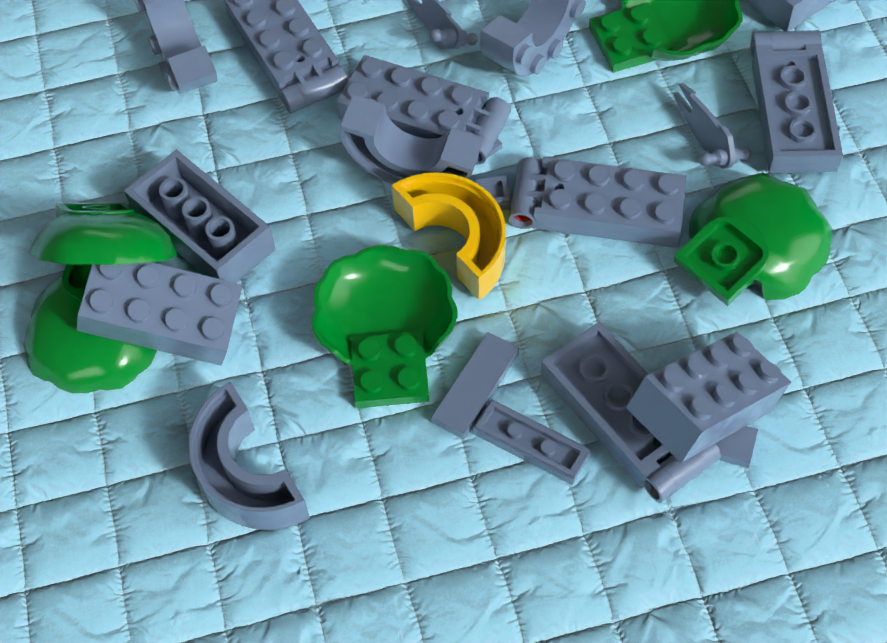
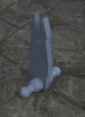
(442, 27)
(709, 133)

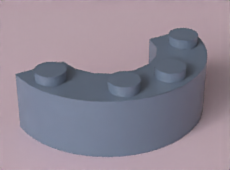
(533, 39)
(185, 60)
(395, 154)
(237, 494)

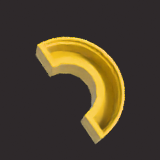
(466, 208)

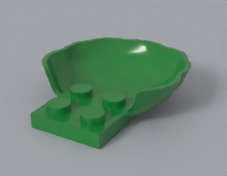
(663, 30)
(757, 233)
(101, 236)
(384, 319)
(71, 357)

